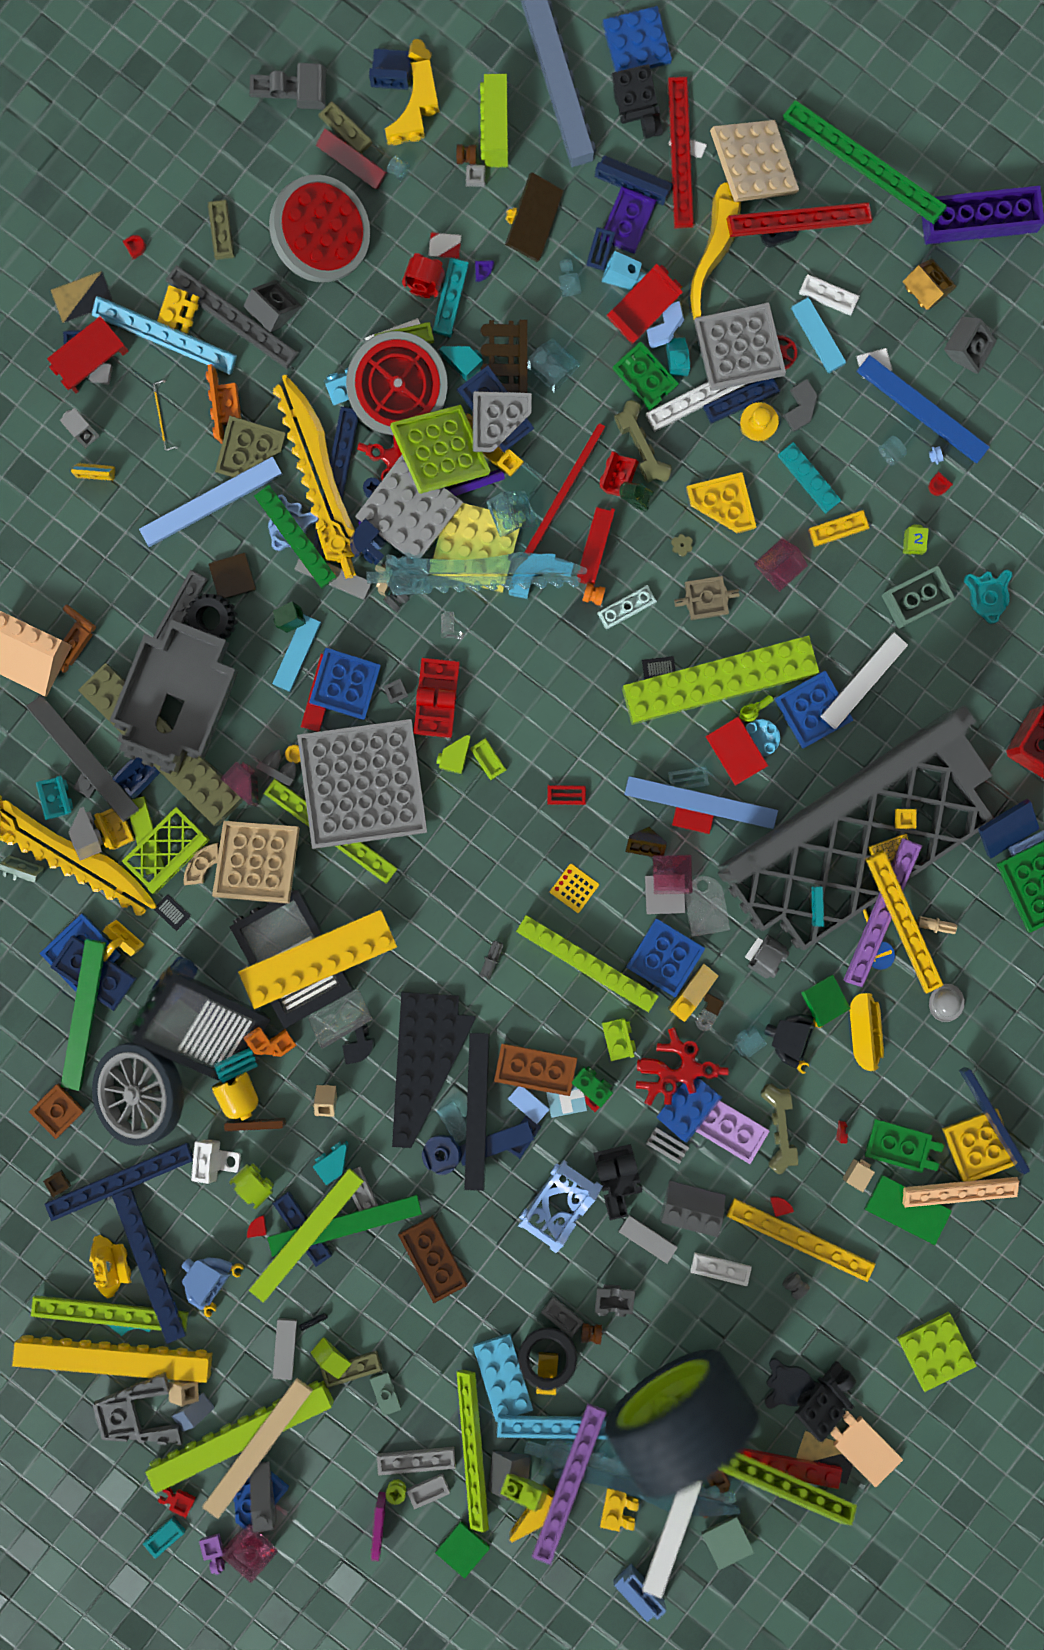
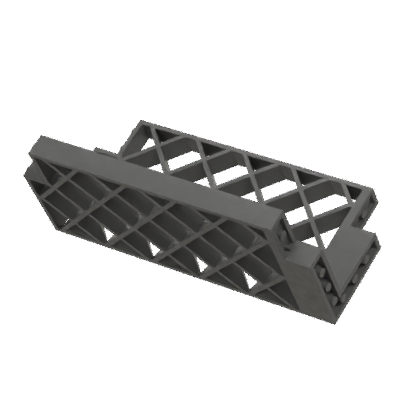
(940, 738)

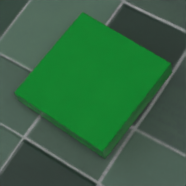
(825, 1000)
(462, 1549)

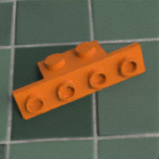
(224, 402)

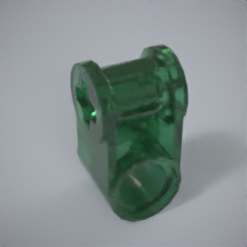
(636, 495)

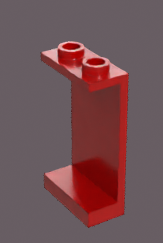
(645, 303)
(85, 353)

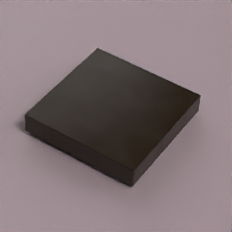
(232, 576)

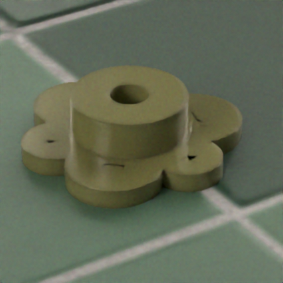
(685, 541)

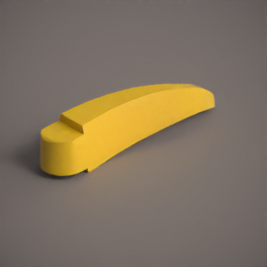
(718, 243)

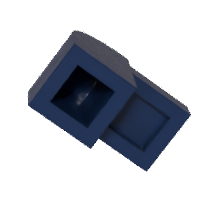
(361, 540)

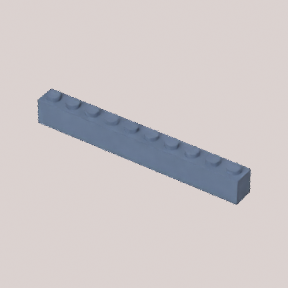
(559, 81)

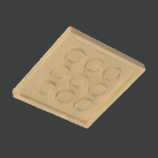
(754, 160)
(256, 862)

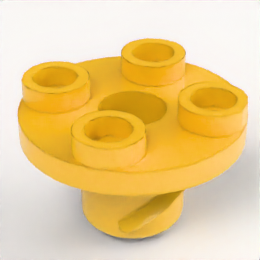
(759, 421)

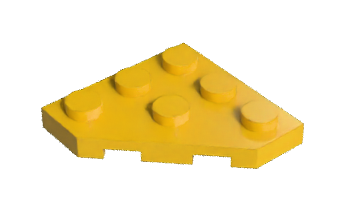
(724, 501)

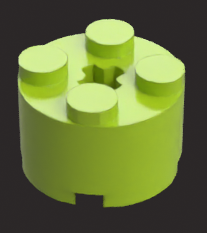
(252, 1185)

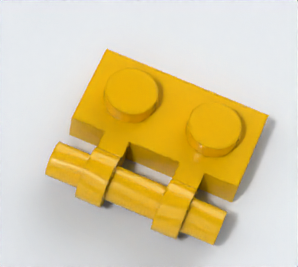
(173, 307)

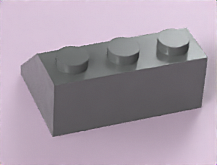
(693, 1208)

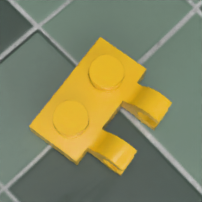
(613, 1508)

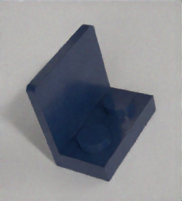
(390, 69)

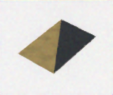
(79, 296)
(824, 1453)

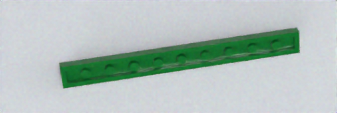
(864, 162)

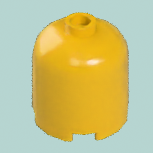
(237, 1099)

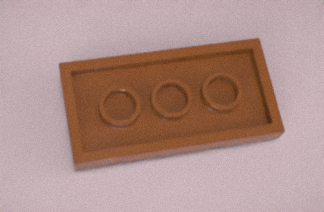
(535, 1069)

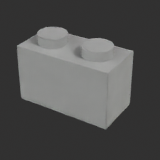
(79, 427)

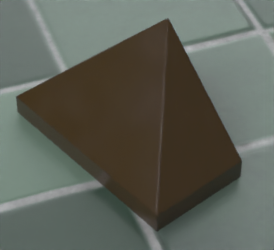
(646, 843)

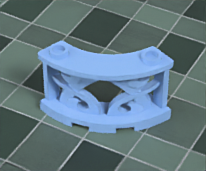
(560, 1231)

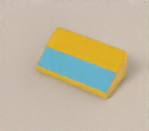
(93, 471)

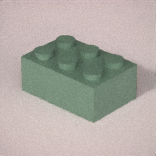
(918, 597)

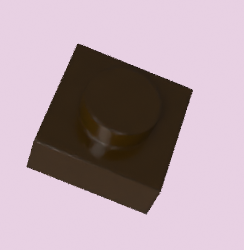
(57, 1183)

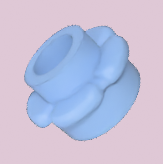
(936, 455)

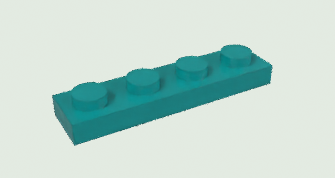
(450, 297)
(809, 478)

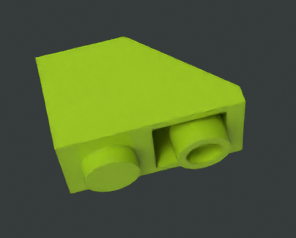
(524, 1491)

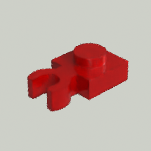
(179, 1503)

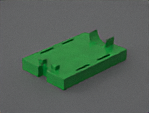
(645, 376)

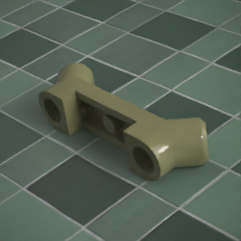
(627, 422)
(781, 1101)

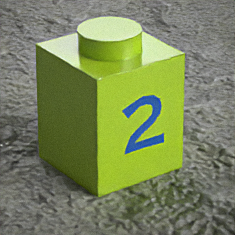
(915, 540)

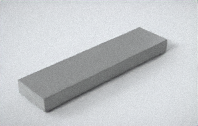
(355, 586)
(416, 1461)

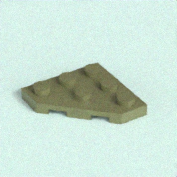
(247, 446)

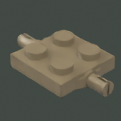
(706, 598)

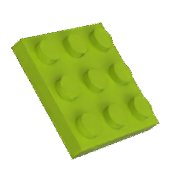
(936, 1351)

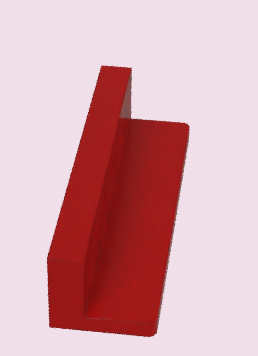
(595, 544)

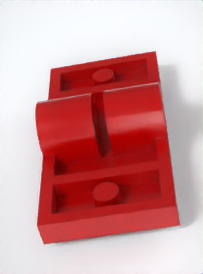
(436, 698)

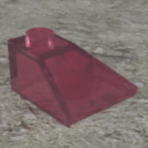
(672, 874)

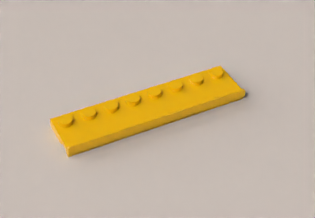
(317, 959)

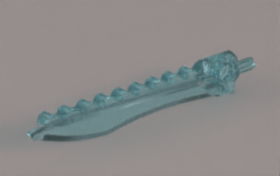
(413, 581)

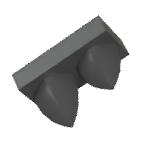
(271, 764)

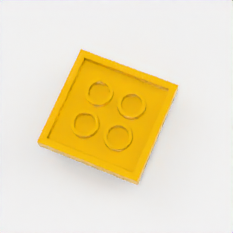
(976, 1148)

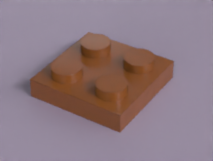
(57, 1111)

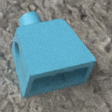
(622, 271)

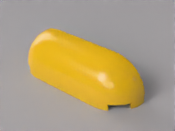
(866, 1031)

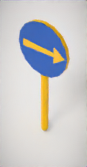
(885, 954)

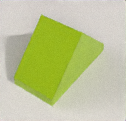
(330, 1358)

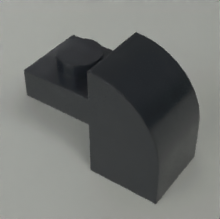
(360, 1049)

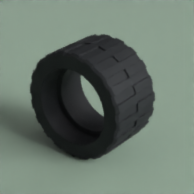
(524, 1362)

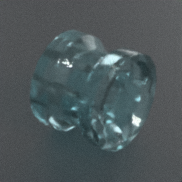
(398, 167)

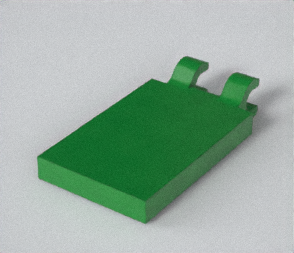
(901, 1146)

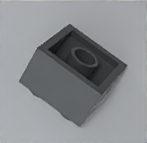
(271, 305)
(970, 344)

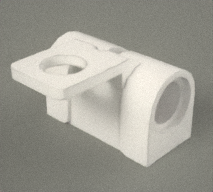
(210, 1159)

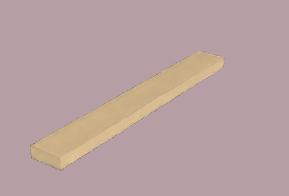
(257, 1448)

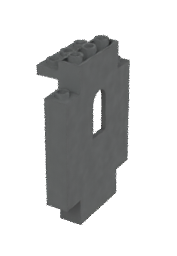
(183, 666)

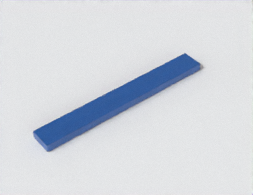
(923, 409)

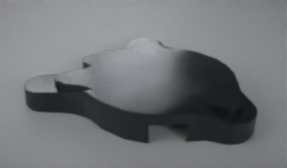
(788, 1384)

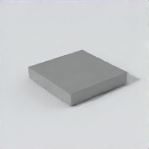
(662, 902)

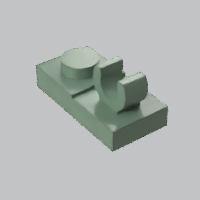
(21, 869)

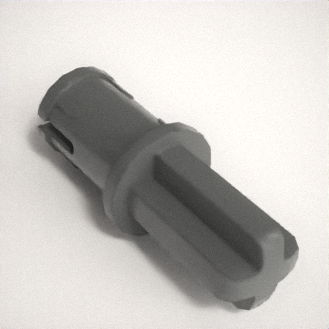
(491, 960)

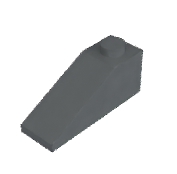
(262, 1498)

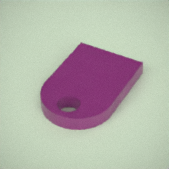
(378, 1526)

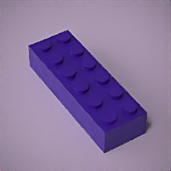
(987, 215)

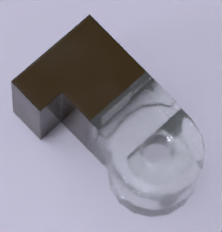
(709, 1013)

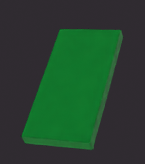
(920, 1221)

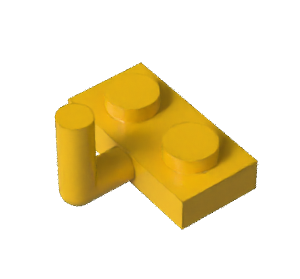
(121, 937)

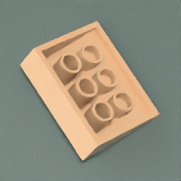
(30, 654)

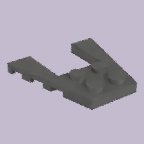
(119, 1419)

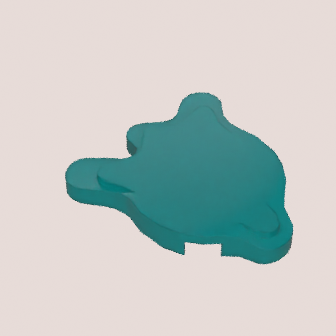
(989, 595)

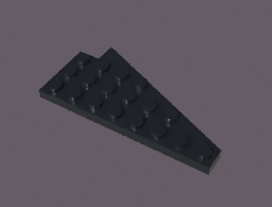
(427, 1047)

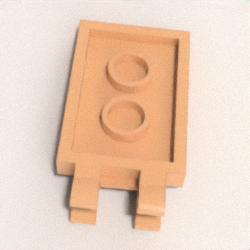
(866, 1449)

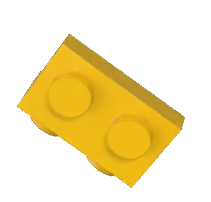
(114, 830)

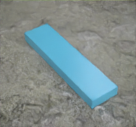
(818, 335)
(296, 654)

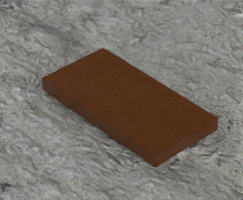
(433, 1259)

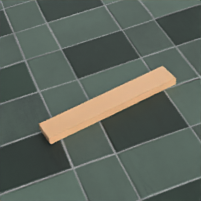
(960, 1192)

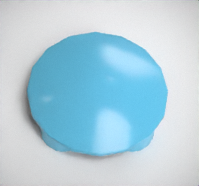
(764, 735)

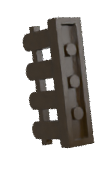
(507, 350)

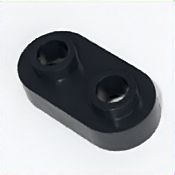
(779, 238)

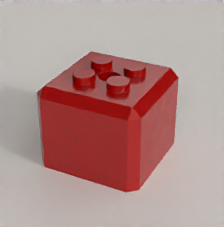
(1025, 747)

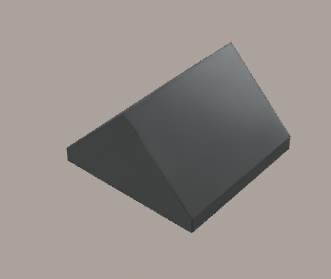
(506, 1463)

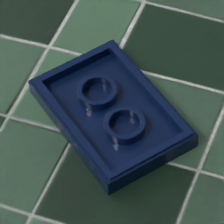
(1008, 828)

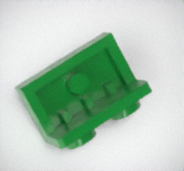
(591, 1086)

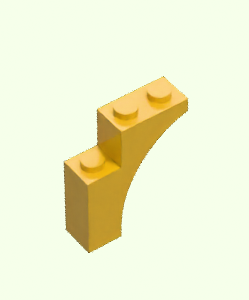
(422, 102)

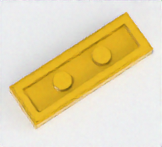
(839, 528)

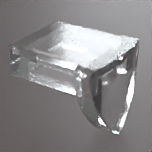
(447, 627)

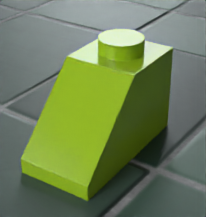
(454, 755)

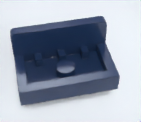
(135, 776)

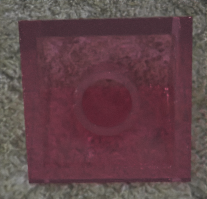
(781, 564)

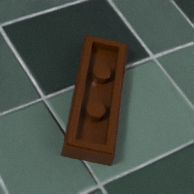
(254, 1124)

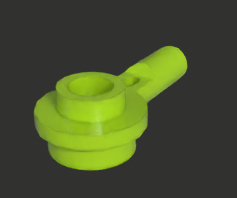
(751, 711)

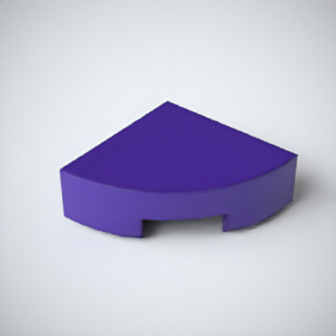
(483, 269)

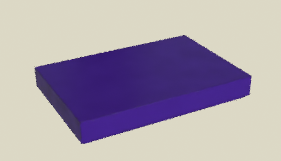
(629, 219)

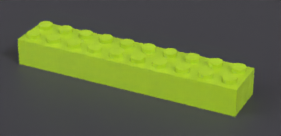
(720, 680)

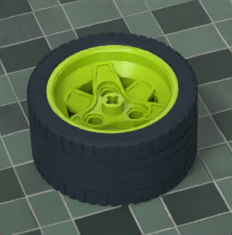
(681, 1424)

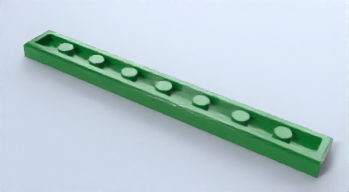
(83, 1014)
(355, 1222)

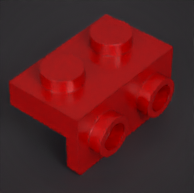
(617, 470)

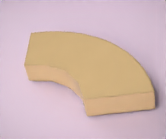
(200, 863)

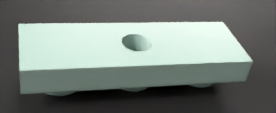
(616, 613)

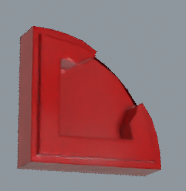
(841, 1136)
(780, 1206)
(257, 1227)

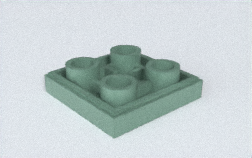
(727, 1542)

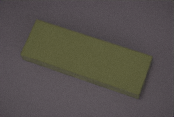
(345, 127)
(221, 229)
(360, 1367)

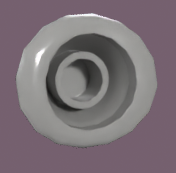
(946, 1003)

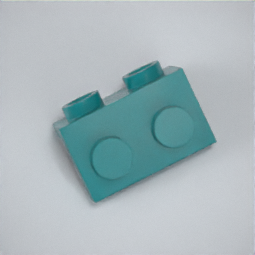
(54, 797)

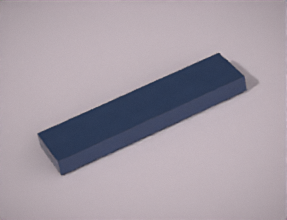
(740, 399)
(504, 1140)
(295, 1218)

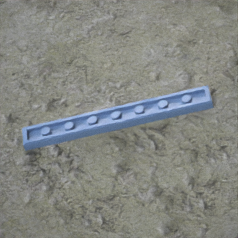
(700, 802)

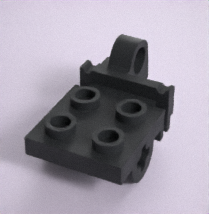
(637, 99)
(619, 1176)
(824, 1405)

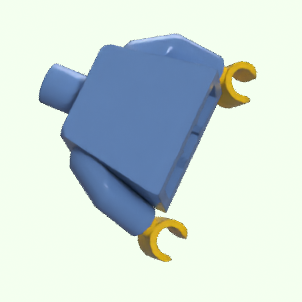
(205, 1280)

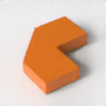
(276, 1046)

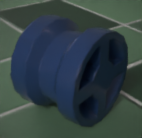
(368, 483)

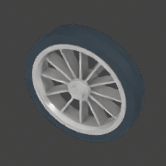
(137, 1094)

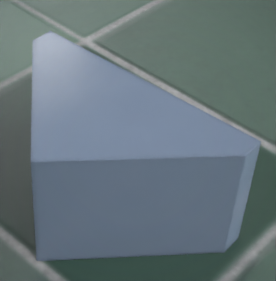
(193, 1413)

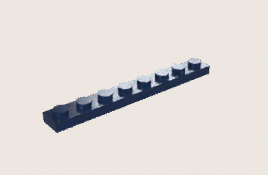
(149, 1265)

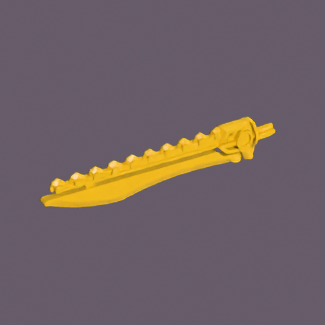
(333, 541)
(98, 863)

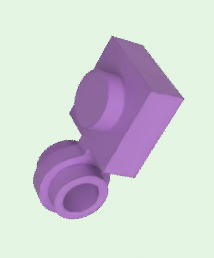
(213, 1549)

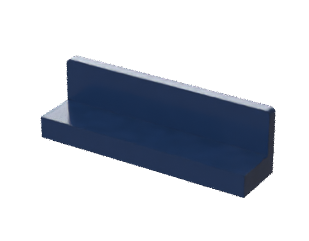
(633, 179)

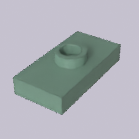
(385, 1393)

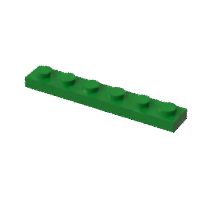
(295, 536)

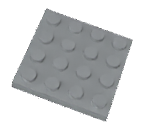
(739, 347)
(406, 517)

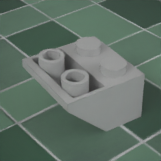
(84, 836)

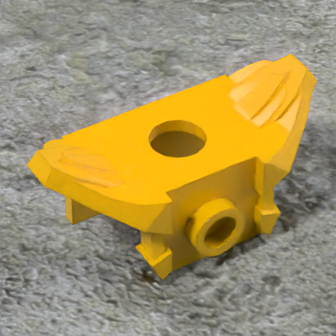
(102, 1251)

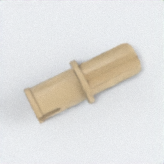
(936, 925)

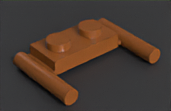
(77, 636)

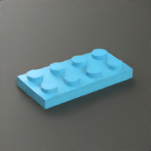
(502, 1376)

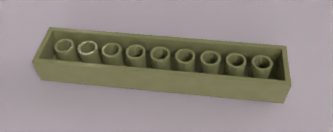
(195, 777)

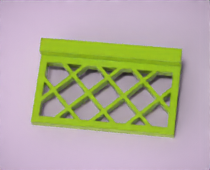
(178, 862)

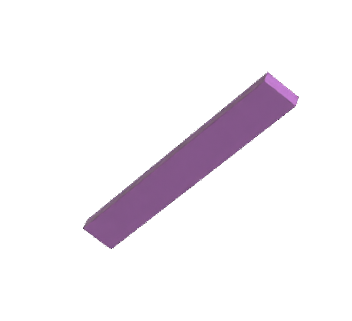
(880, 917)
(569, 1484)

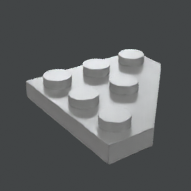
(497, 417)

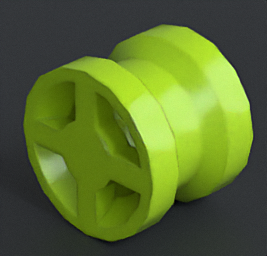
(396, 1486)

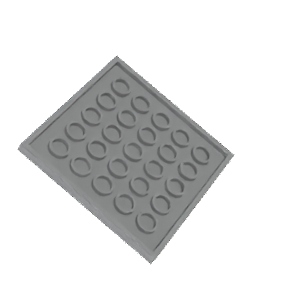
(362, 784)

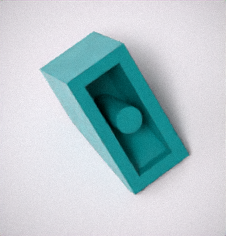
(678, 357)
(463, 360)

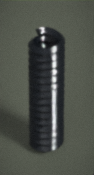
(314, 1321)

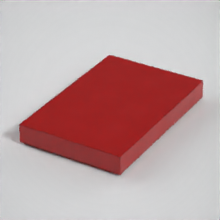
(737, 750)

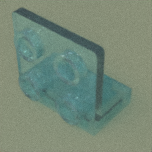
(511, 511)

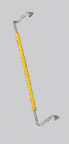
(175, 447)

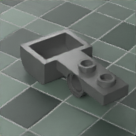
(307, 87)

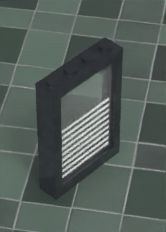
(277, 930)
(194, 1023)

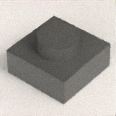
(395, 691)
(84, 786)

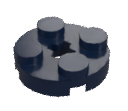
(435, 1163)

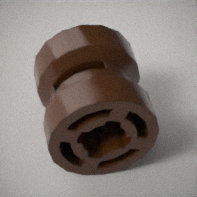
(470, 154)
(587, 1336)

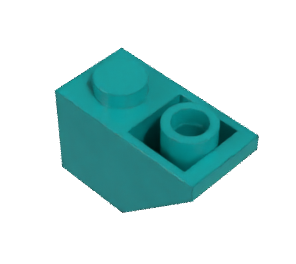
(333, 1164)

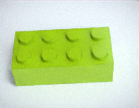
(494, 120)

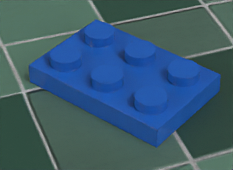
(689, 1110)

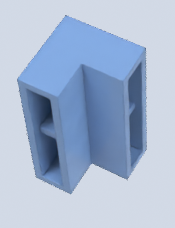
(630, 1586)

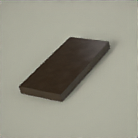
(534, 217)

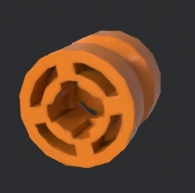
(594, 594)

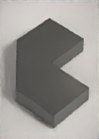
(806, 399)

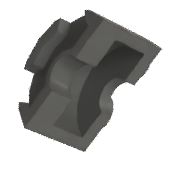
(768, 957)
(614, 1299)

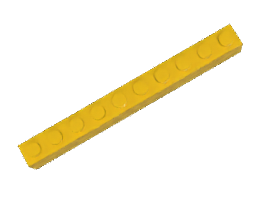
(112, 1359)

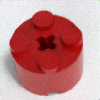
(423, 276)

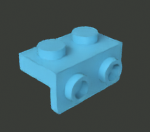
(337, 387)

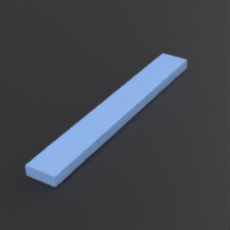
(210, 501)

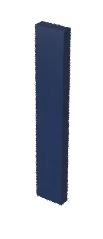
(994, 1120)

